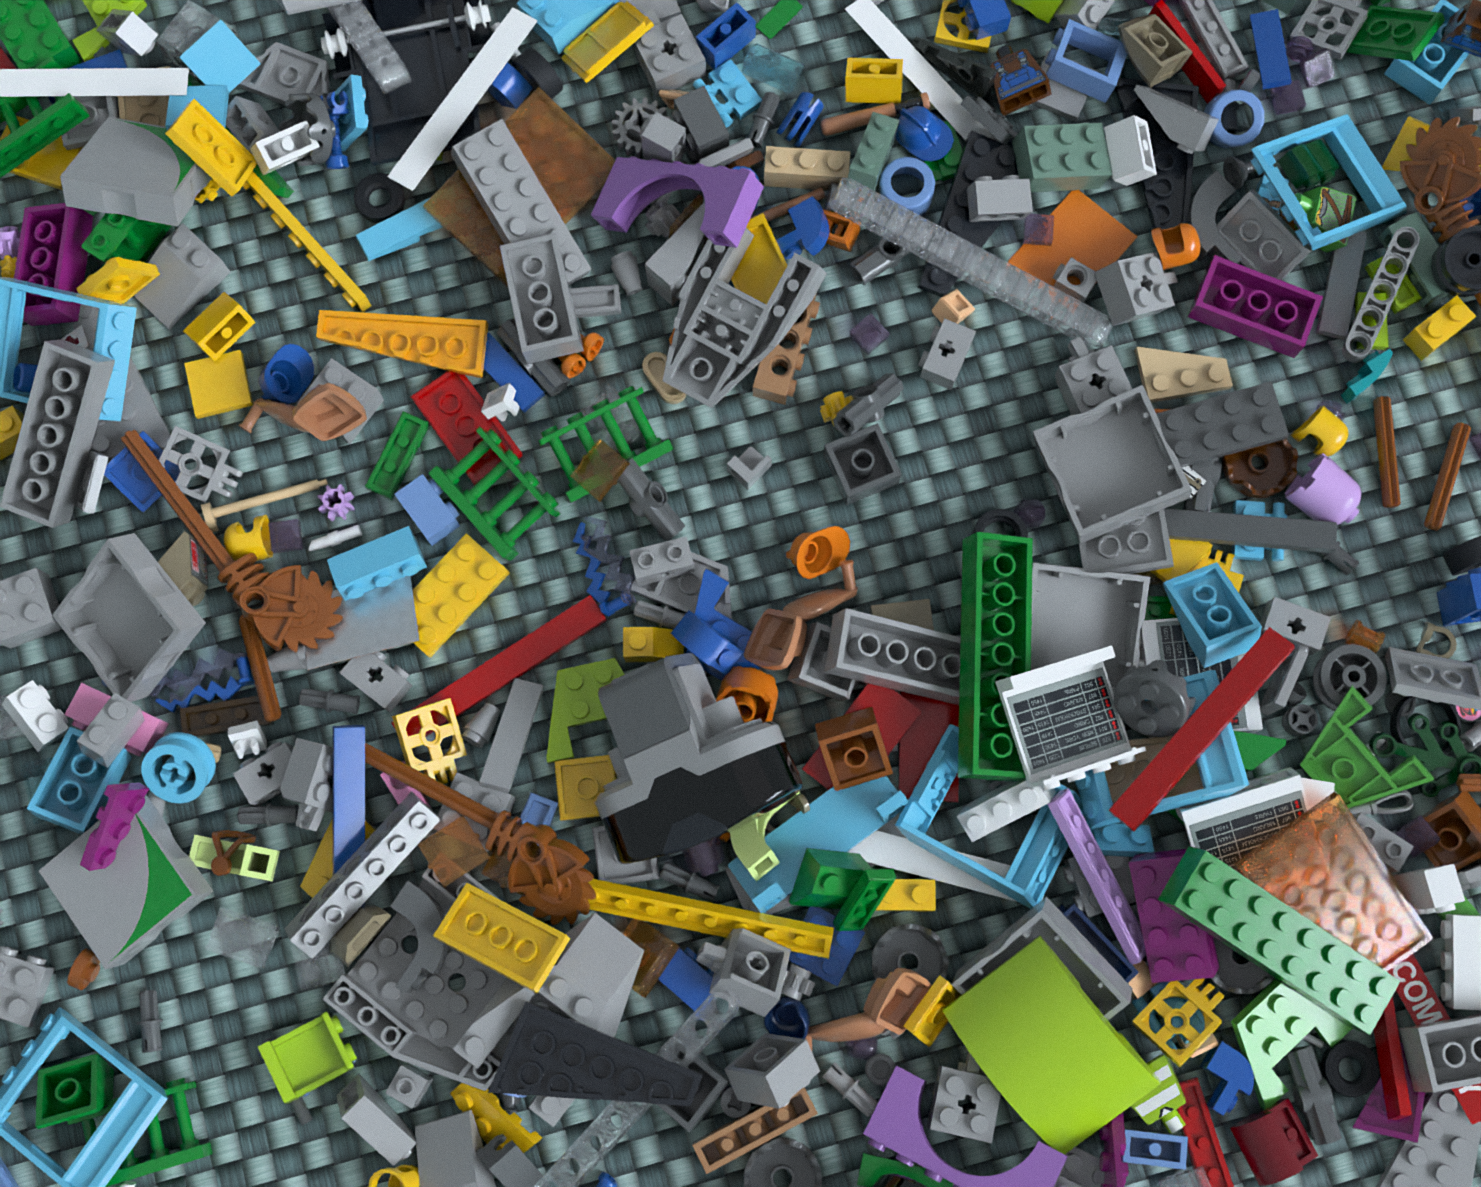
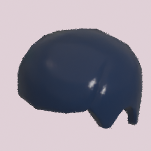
(788, 1018)

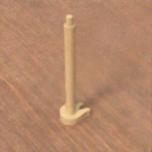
(210, 514)

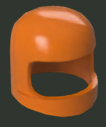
(1176, 245)

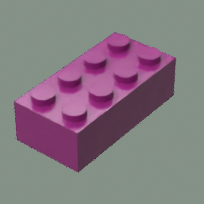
(54, 258)
(1255, 306)
(1172, 943)

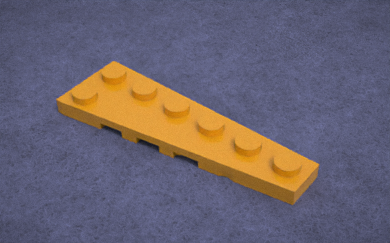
(425, 340)

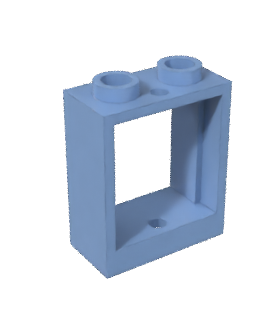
(1081, 77)

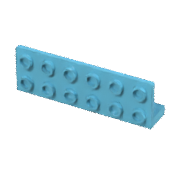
(834, 823)

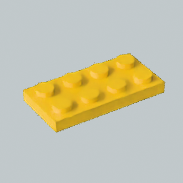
(454, 592)
(501, 937)

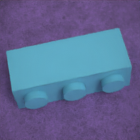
(376, 563)

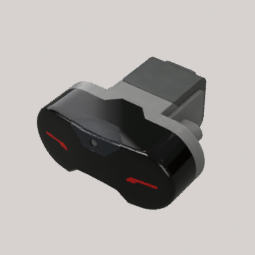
(685, 762)

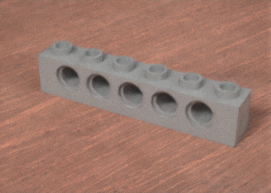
(361, 875)

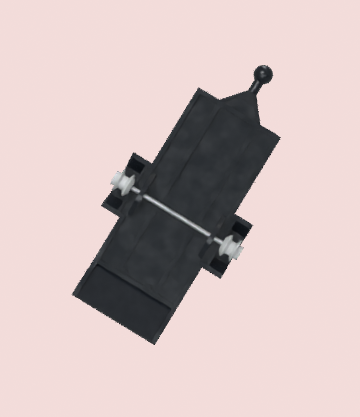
(434, 47)

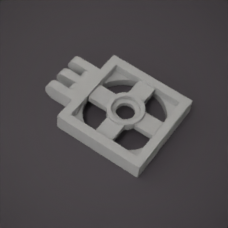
(1337, 8)
(217, 476)

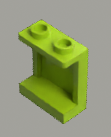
(308, 1057)

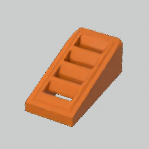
(852, 231)

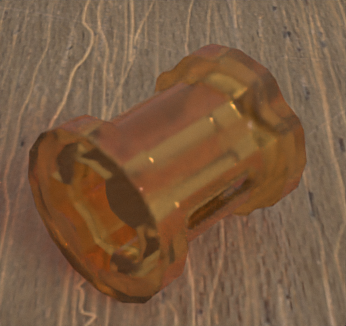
(1364, 637)

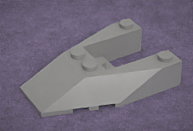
(724, 330)
(585, 985)

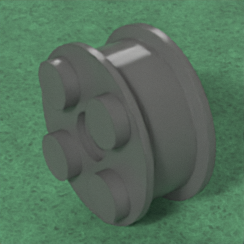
(1352, 660)

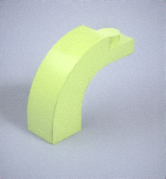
(751, 845)
(246, 860)

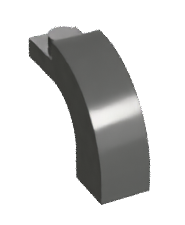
(1208, 200)
(426, 917)

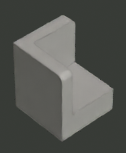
(748, 467)

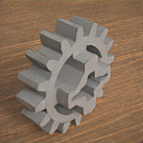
(628, 131)

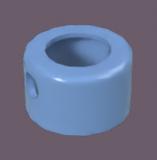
(1220, 136)
(907, 165)

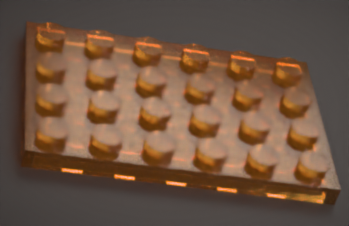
(563, 159)
(1338, 882)

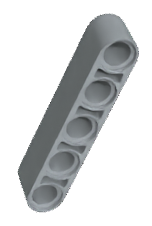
(1382, 281)

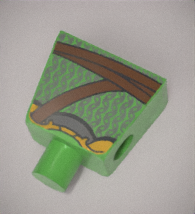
(1327, 210)

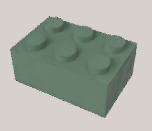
(1062, 156)

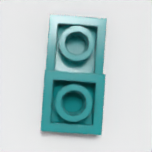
(1373, 367)

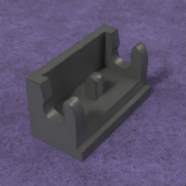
(509, 1163)

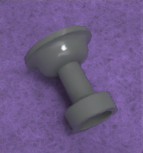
(1237, 171)

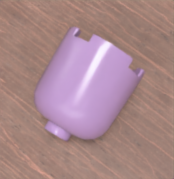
(1325, 492)

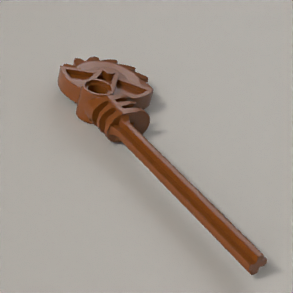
(1448, 166)
(293, 606)
(545, 873)

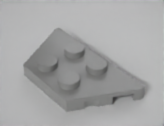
(287, 72)
(683, 591)

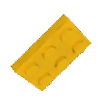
(212, 147)

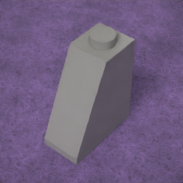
(375, 1120)

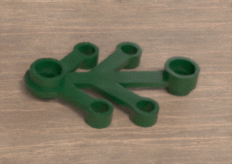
(1433, 756)

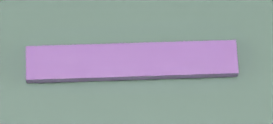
(1098, 875)

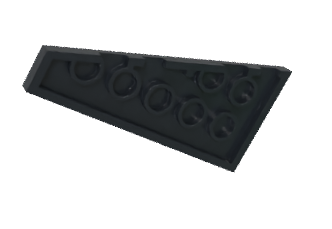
(979, 158)
(1170, 190)
(575, 1061)

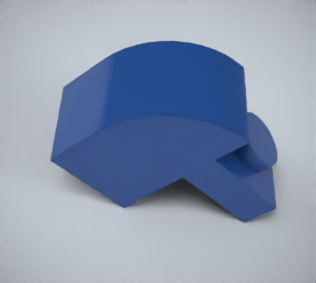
(510, 87)
(810, 231)
(706, 643)
(1234, 1076)

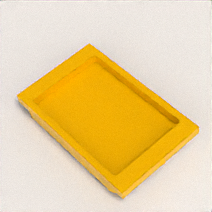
(605, 40)
(46, 164)
(761, 264)

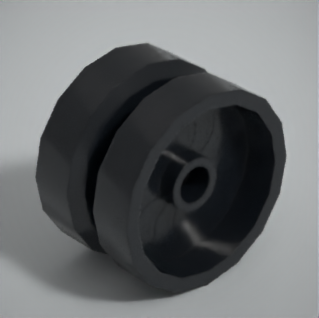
(1458, 263)

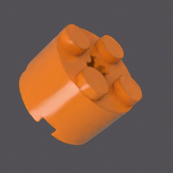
(753, 692)

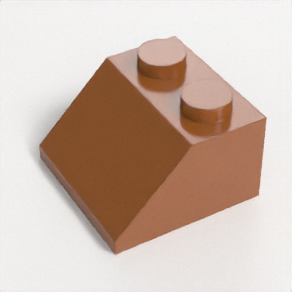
(853, 749)
(1459, 827)

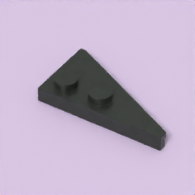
(965, 72)

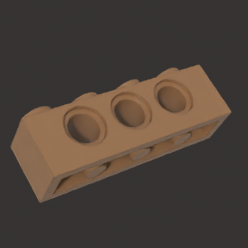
(779, 387)
(751, 1131)

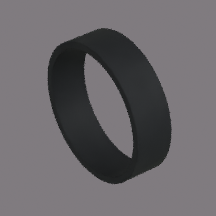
(1396, 714)

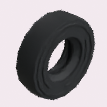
(367, 186)
(1367, 1060)

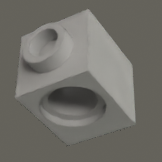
(1082, 272)
(409, 1085)

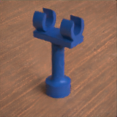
(337, 159)

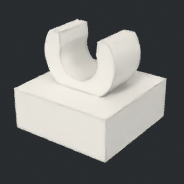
(499, 401)
(247, 739)

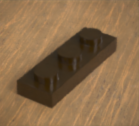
(219, 716)

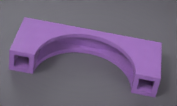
(635, 183)
(899, 1127)

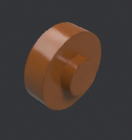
(83, 970)

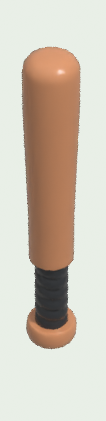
(860, 118)

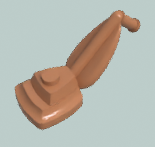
(323, 412)
(782, 634)
(886, 1007)

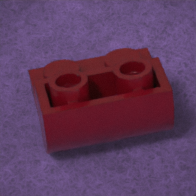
(1274, 1143)

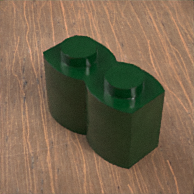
(1309, 165)

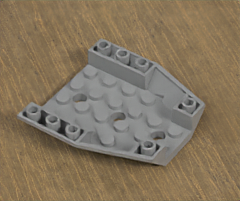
(428, 1022)

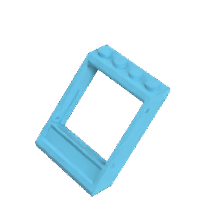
(1359, 166)
(112, 338)
(1218, 767)
(1034, 861)
(118, 1129)

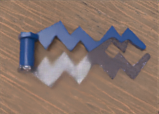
(596, 557)
(193, 686)

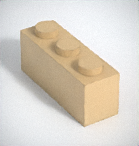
(804, 167)

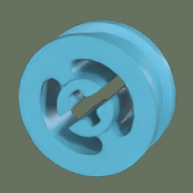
(187, 755)

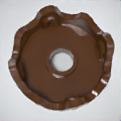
(1278, 473)

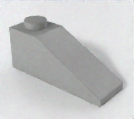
(1179, 121)

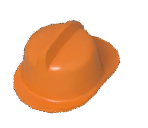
(819, 551)

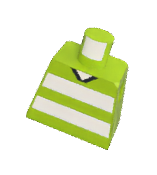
(1164, 1099)

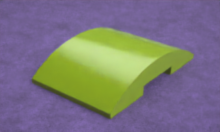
(1049, 1047)

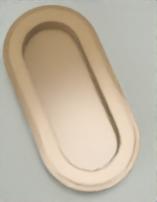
(654, 369)

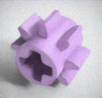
(9, 241)
(334, 495)

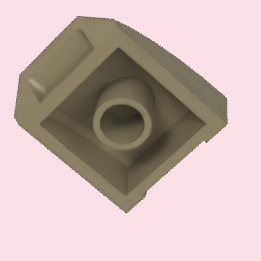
(1153, 48)
(358, 932)

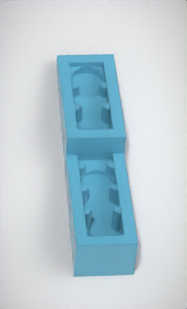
(397, 231)

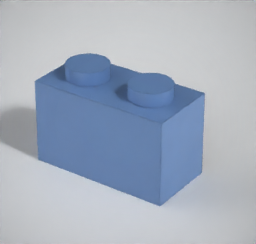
(427, 508)
(1155, 1149)

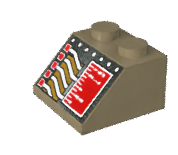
(187, 567)

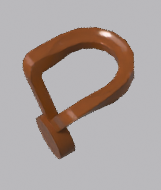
(222, 864)

